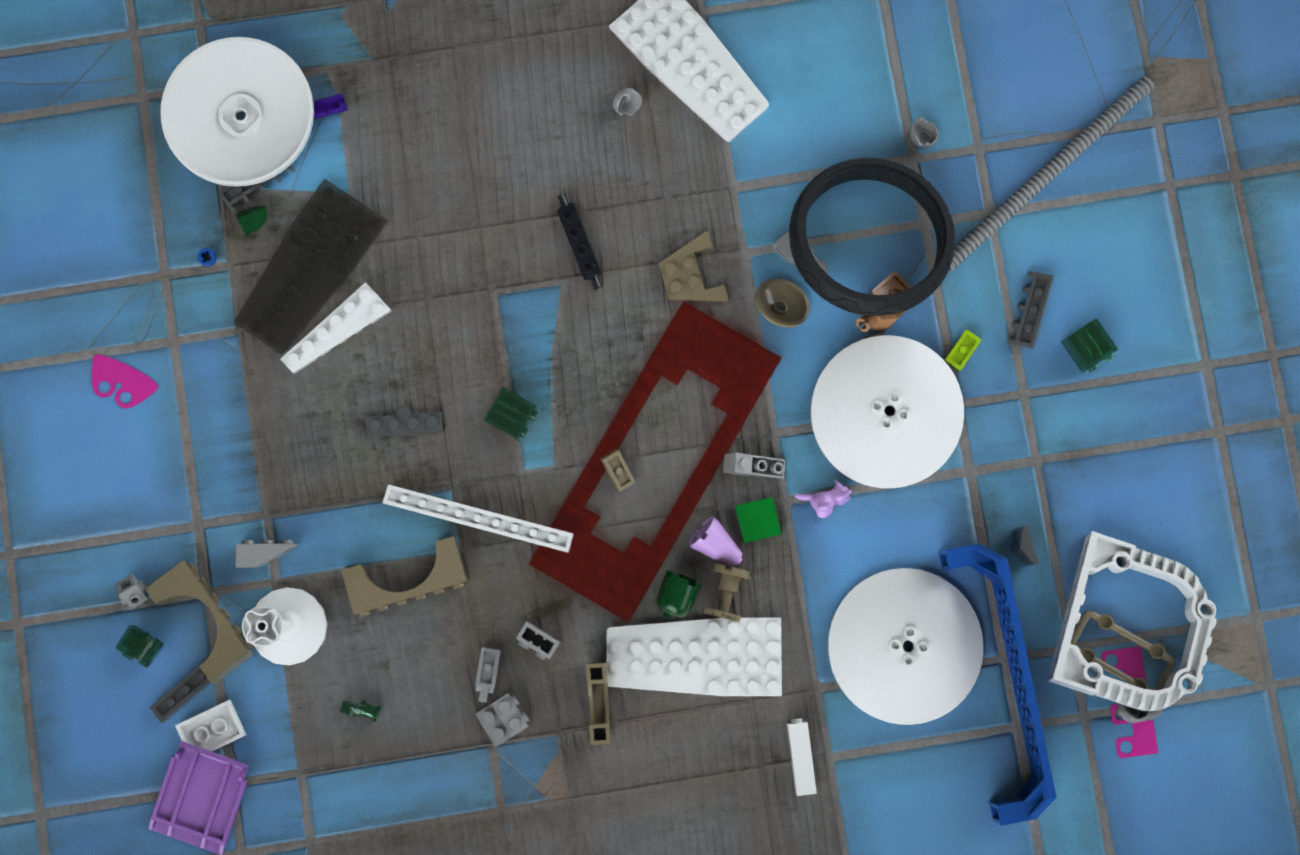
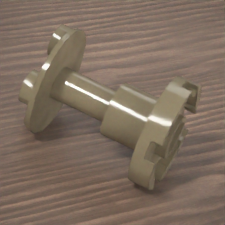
(728, 584)

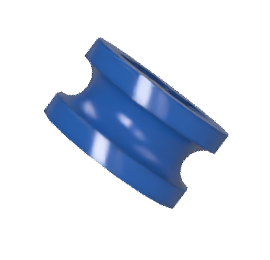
(213, 257)

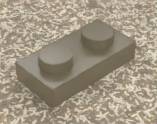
(617, 470)

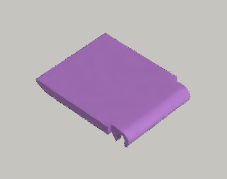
(199, 798)

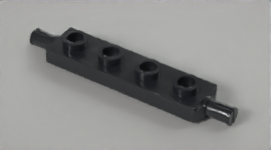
(579, 241)

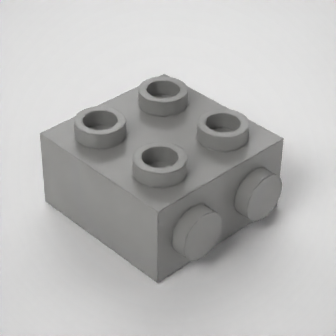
(538, 640)

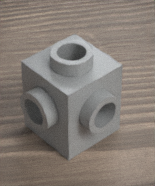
(131, 591)

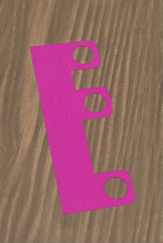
(1144, 736)

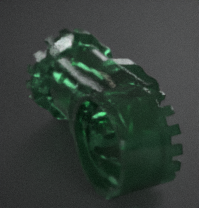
(365, 710)

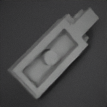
(487, 672)

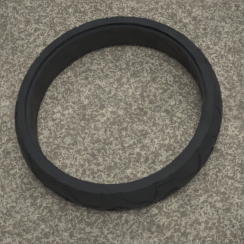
(895, 175)

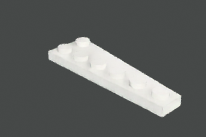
(349, 318)

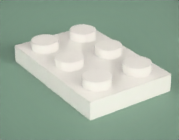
(212, 727)

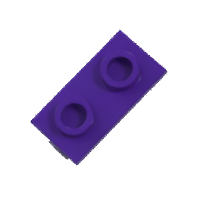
(329, 106)

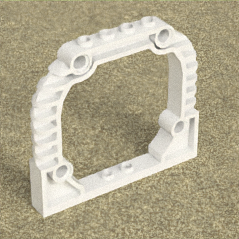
(1070, 666)

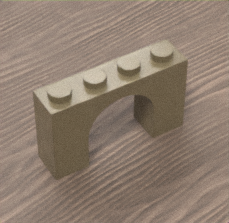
(598, 703)

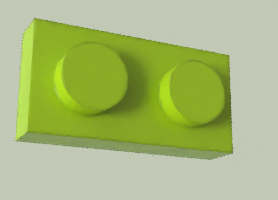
(962, 350)

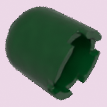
(677, 595)

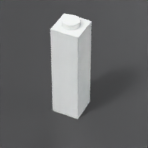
(801, 757)

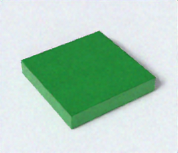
(758, 520)

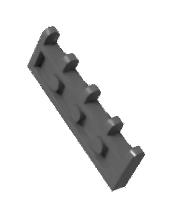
(233, 195)
(1033, 310)

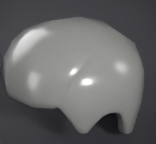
(627, 101)
(923, 133)

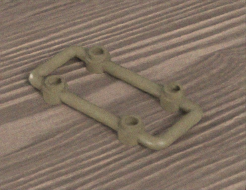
(1155, 650)

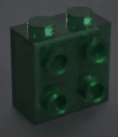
(1090, 346)
(511, 414)

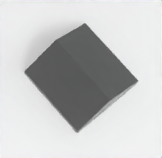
(1023, 546)

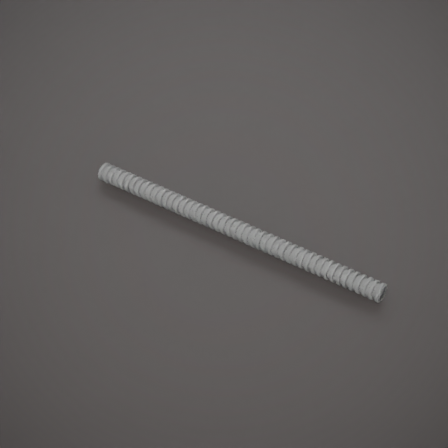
(1051, 170)

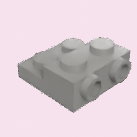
(503, 719)

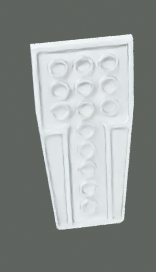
(691, 63)
(698, 657)

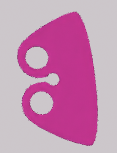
(114, 372)

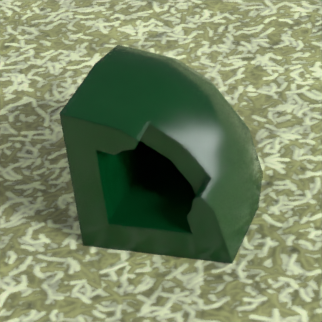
(252, 218)

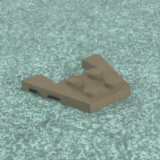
(683, 277)

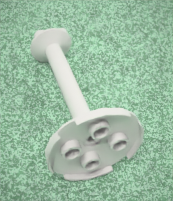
(286, 626)

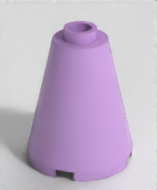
(716, 543)

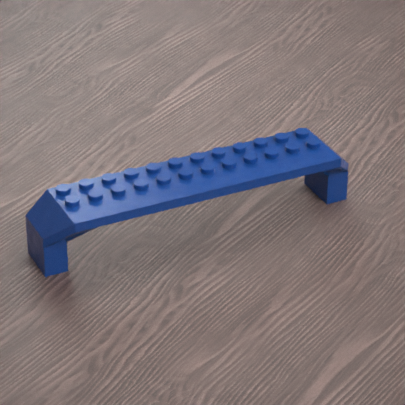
(1039, 788)

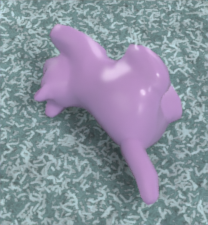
(825, 501)

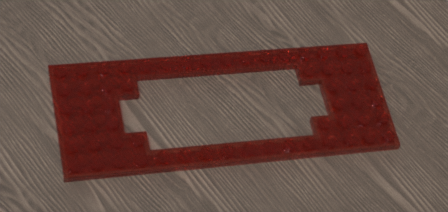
(718, 356)

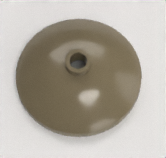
(782, 303)

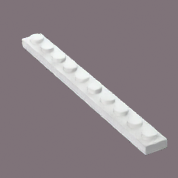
(478, 518)

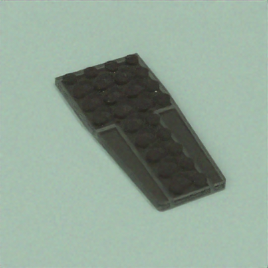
(309, 266)

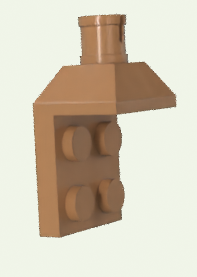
(892, 284)

